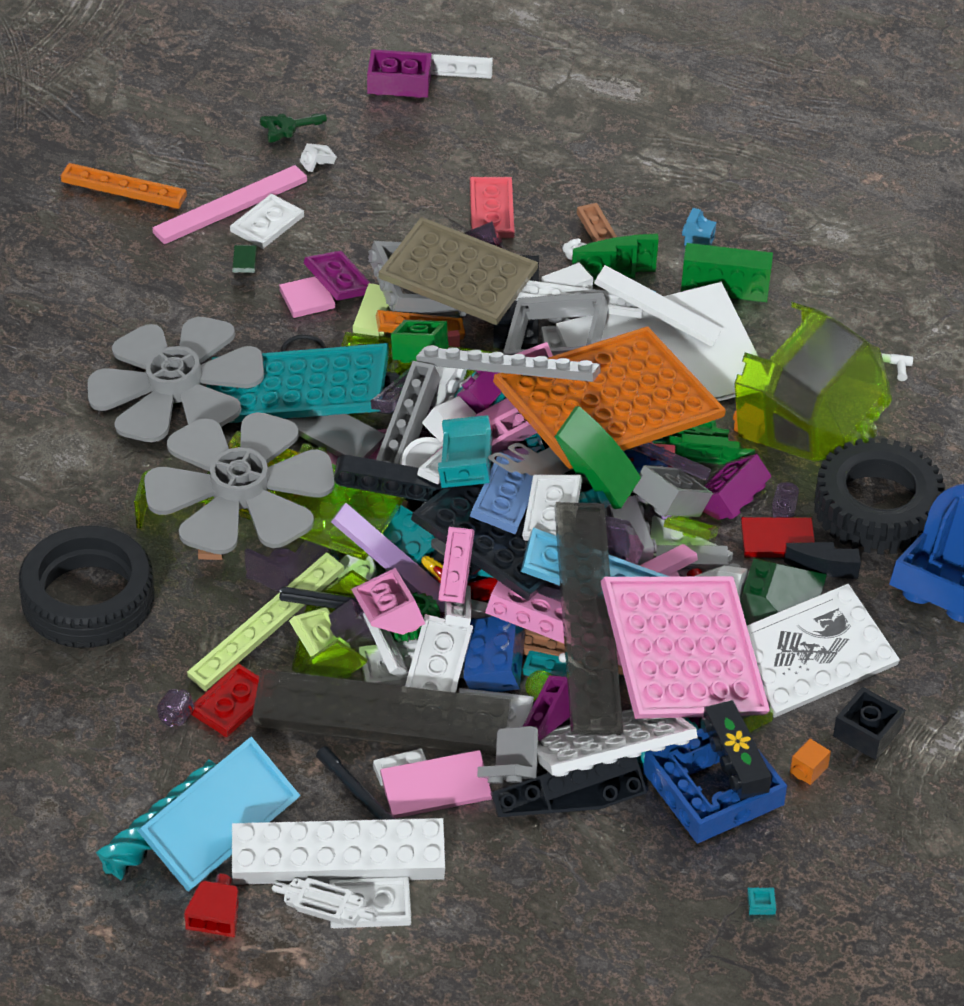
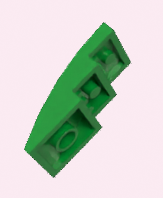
(621, 254)
(598, 457)

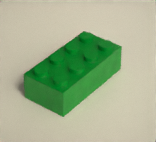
(741, 271)

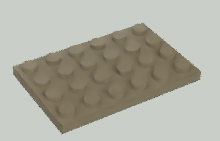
(458, 270)

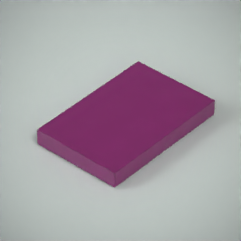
(337, 274)

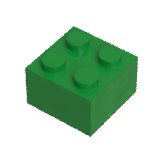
(414, 335)

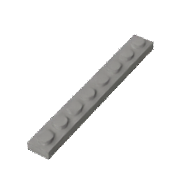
(510, 364)

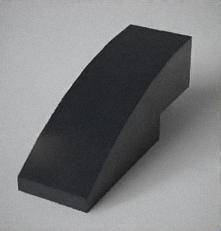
(824, 559)

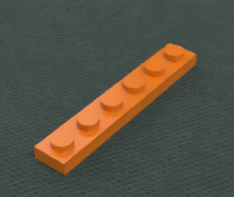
(124, 185)

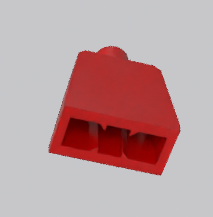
(214, 907)

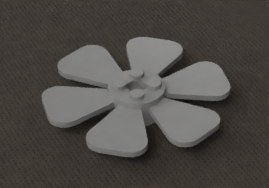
(174, 377)
(238, 482)

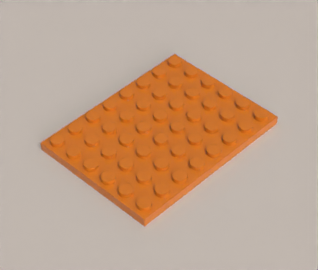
(635, 397)

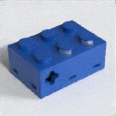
(494, 655)

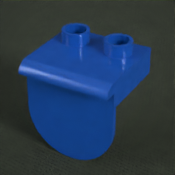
(935, 561)

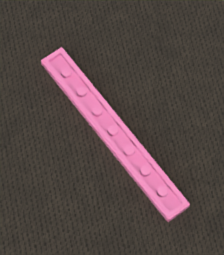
(229, 204)

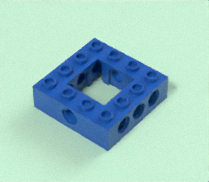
(670, 773)

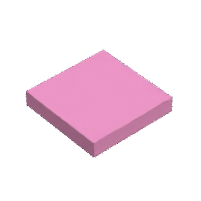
(306, 297)

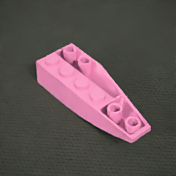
(506, 426)

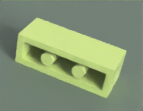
(366, 318)

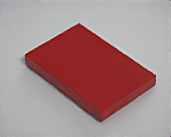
(769, 535)
(228, 701)

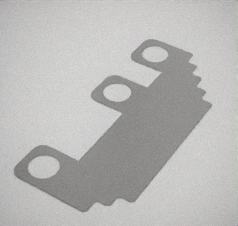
(535, 463)

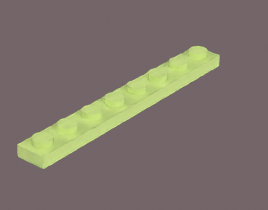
(262, 624)

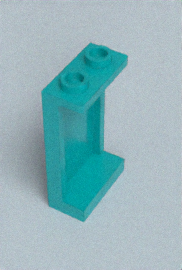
(465, 451)

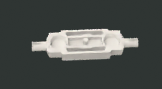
(344, 908)

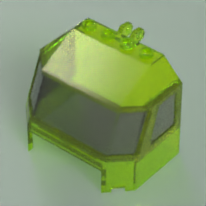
(814, 390)

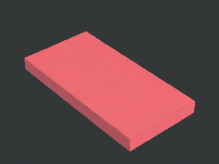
(492, 202)

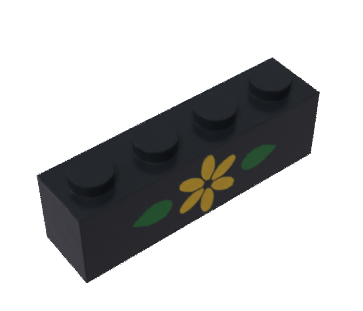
(736, 750)

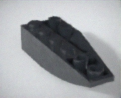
(576, 791)

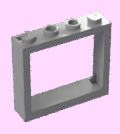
(400, 302)
(557, 307)

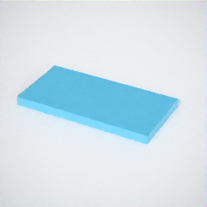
(196, 827)

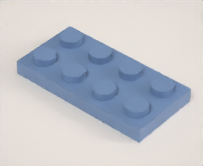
(504, 498)

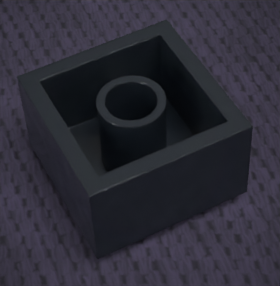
(869, 723)

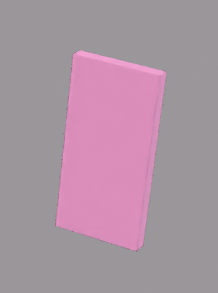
(435, 784)

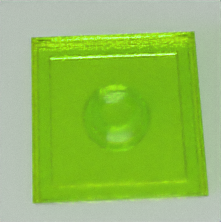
(691, 528)

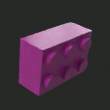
(399, 73)

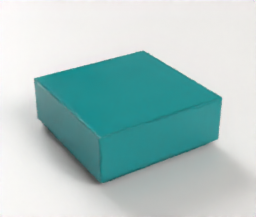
(761, 901)

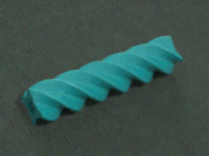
(129, 846)

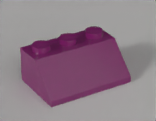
(735, 486)

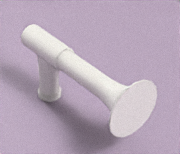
(901, 362)

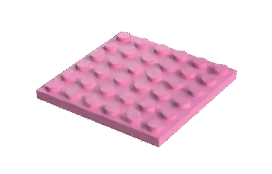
(683, 645)

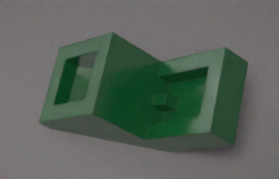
(244, 258)

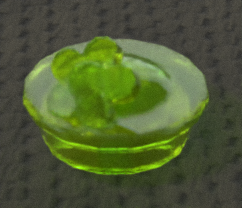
(536, 682)

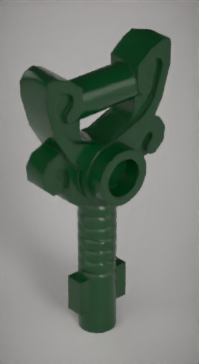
(288, 125)

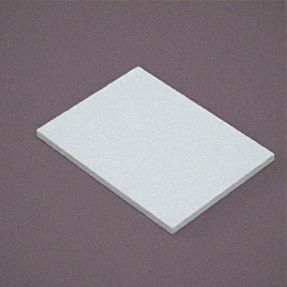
(713, 366)

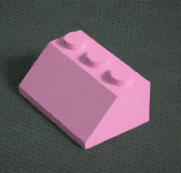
(389, 603)

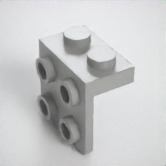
(514, 756)

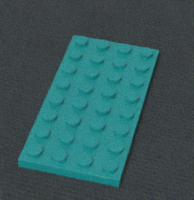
(315, 382)

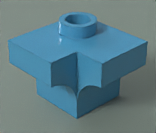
(699, 229)

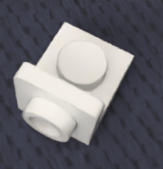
(316, 154)

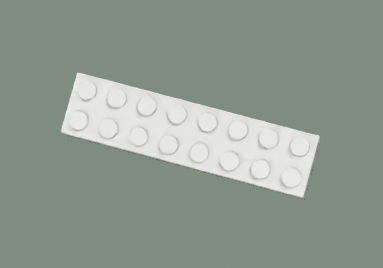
(337, 850)

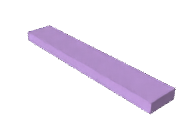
(386, 552)

